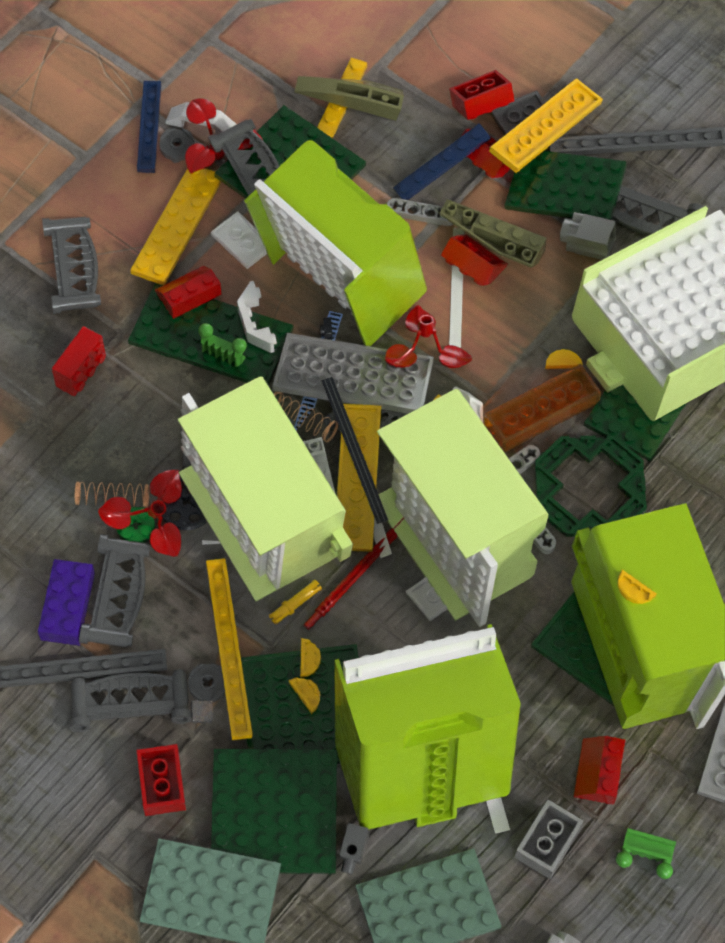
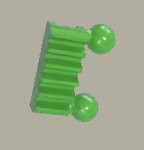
(221, 347)
(647, 846)

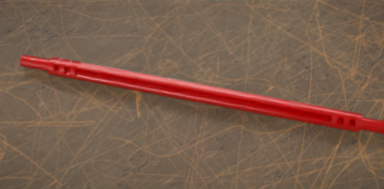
(325, 606)

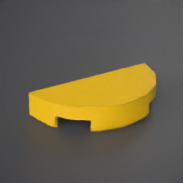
(562, 360)
(633, 589)
(309, 658)
(307, 692)

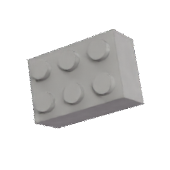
(549, 839)

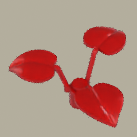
(197, 155)
(424, 323)
(168, 489)

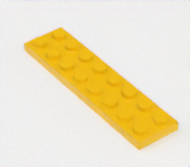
(545, 125)
(176, 226)
(358, 515)

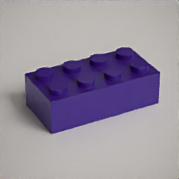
(66, 602)

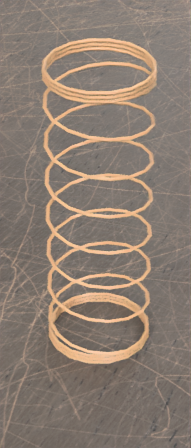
(327, 428)
(78, 493)

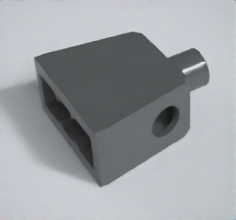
(355, 838)

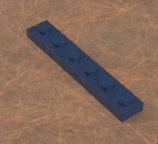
(149, 127)
(442, 162)

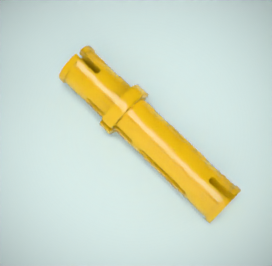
(288, 607)

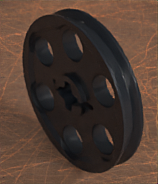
(185, 512)

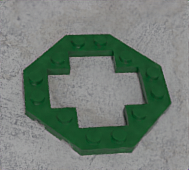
(588, 448)

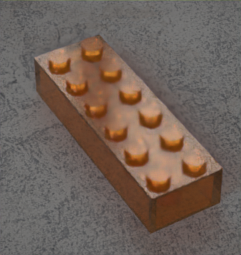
(542, 408)

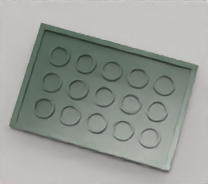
(210, 892)
(430, 902)

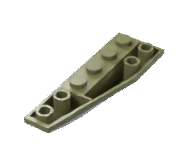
(354, 94)
(496, 234)

